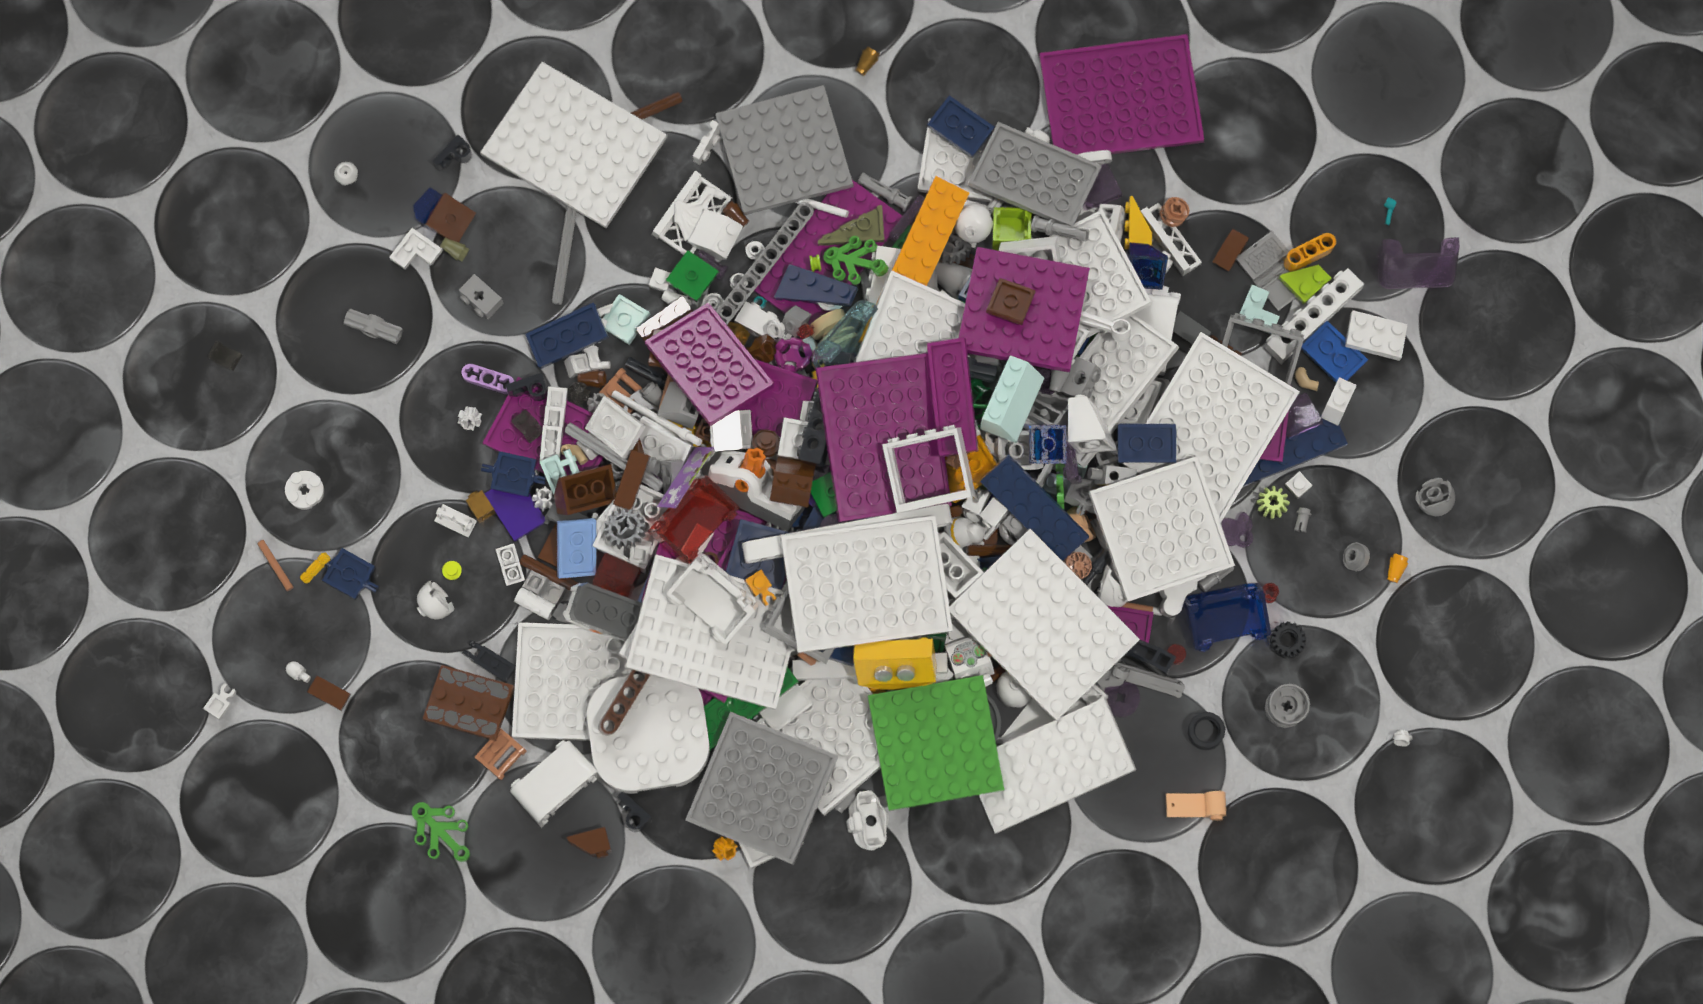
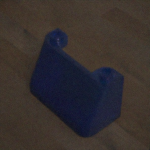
(1227, 614)

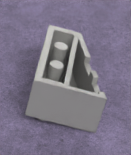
(1049, 410)

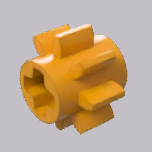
(724, 848)

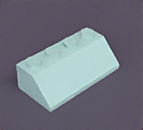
(1012, 399)

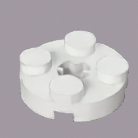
(301, 479)

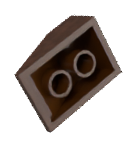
(792, 482)

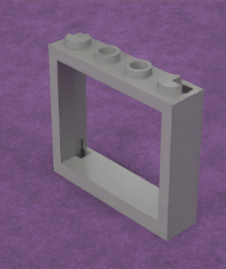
(1274, 329)
(771, 619)

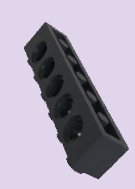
(818, 455)

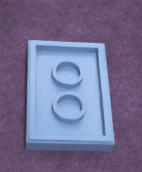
(575, 548)

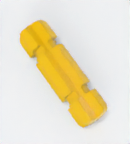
(315, 567)

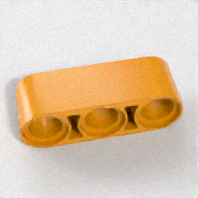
(1315, 246)

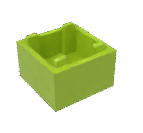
(1010, 225)

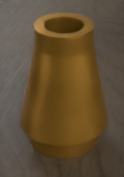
(867, 61)

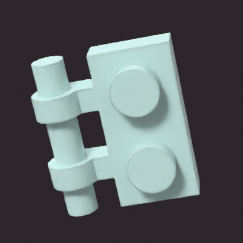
(554, 468)

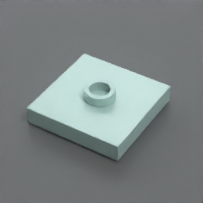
(624, 319)

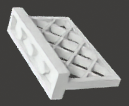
(685, 195)

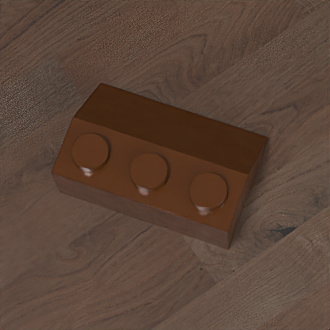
(585, 490)

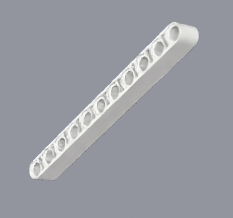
(771, 547)

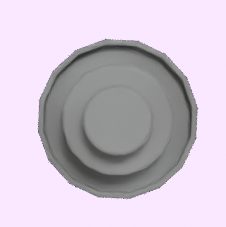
(1356, 557)

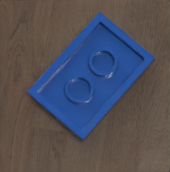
(1329, 352)

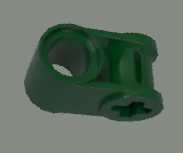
(980, 393)

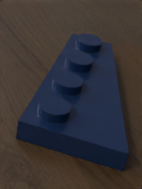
(809, 286)

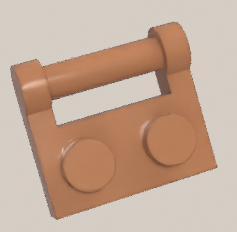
(613, 385)
(494, 750)

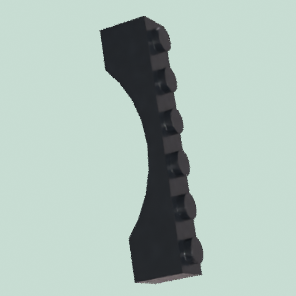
(1152, 657)

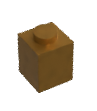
(480, 506)

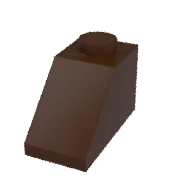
(592, 842)

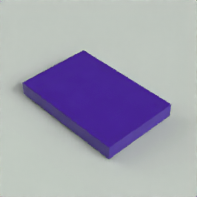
(516, 513)

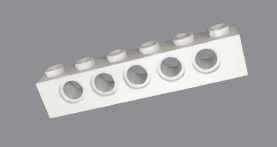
(1346, 280)

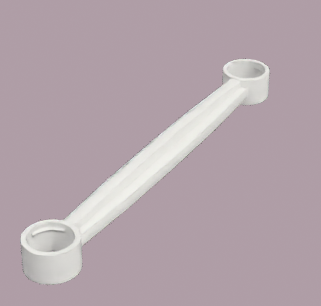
(1106, 325)

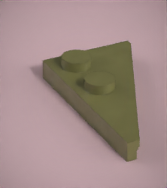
(865, 227)

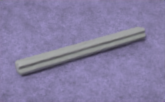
(564, 255)
(608, 453)

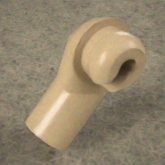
(1303, 380)
(577, 451)

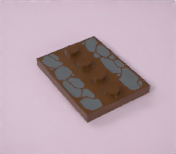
(468, 703)

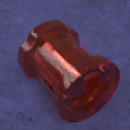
(1272, 588)

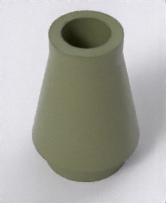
(455, 249)

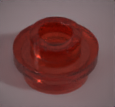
(805, 331)

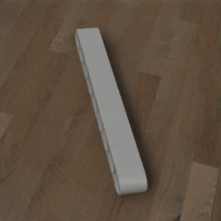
(764, 262)

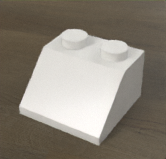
(715, 234)

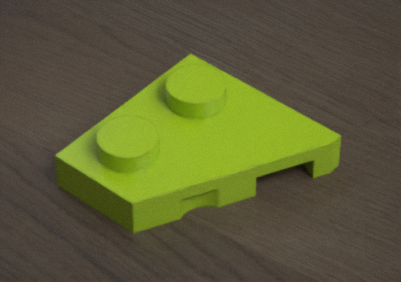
(1305, 282)

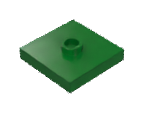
(692, 276)
(823, 494)

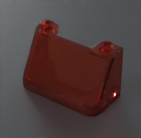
(694, 519)

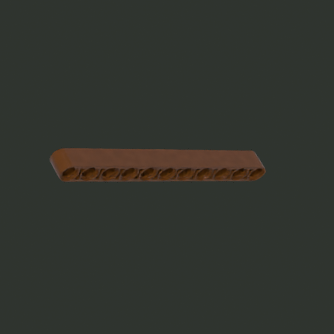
(635, 686)

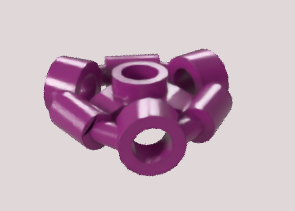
(792, 354)

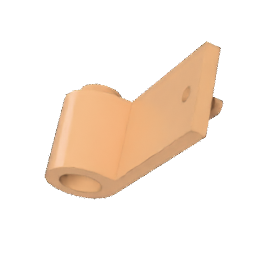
(1210, 804)

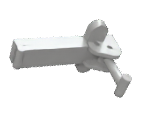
(1122, 672)

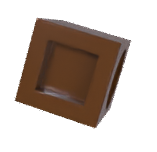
(763, 348)

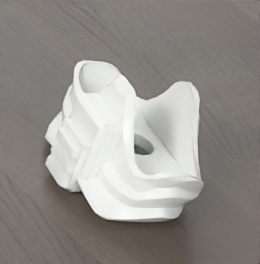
(867, 836)

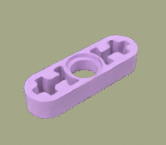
(484, 371)

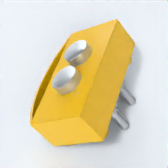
(895, 664)

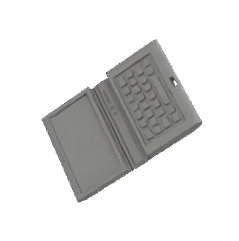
(1264, 267)

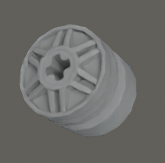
(1297, 702)

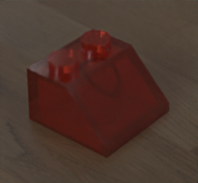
(616, 575)

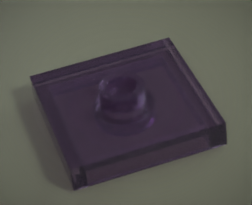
(1104, 189)
(1302, 416)

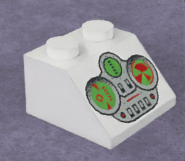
(968, 659)

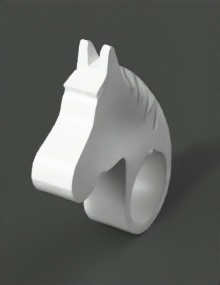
(1172, 597)

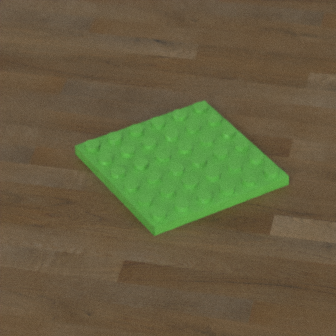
(935, 743)

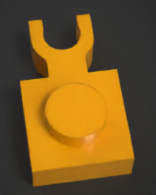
(758, 585)

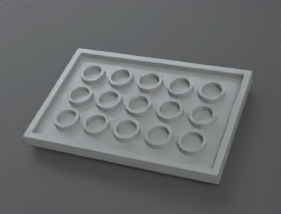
(1034, 175)

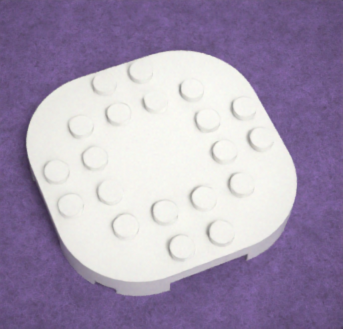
(659, 739)

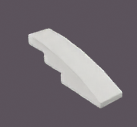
(553, 422)

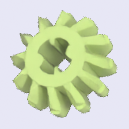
(1280, 503)

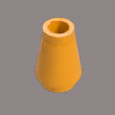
(1397, 567)

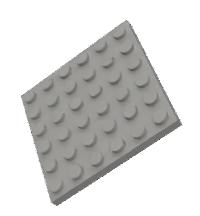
(784, 150)
(762, 788)

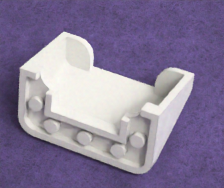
(1160, 316)
(713, 597)
(553, 782)

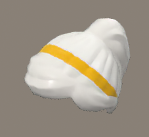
(965, 532)

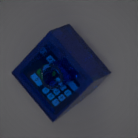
(1148, 264)
(1047, 444)

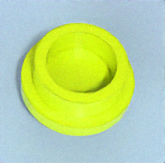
(451, 570)

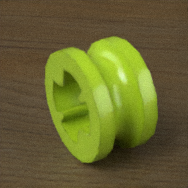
(815, 263)

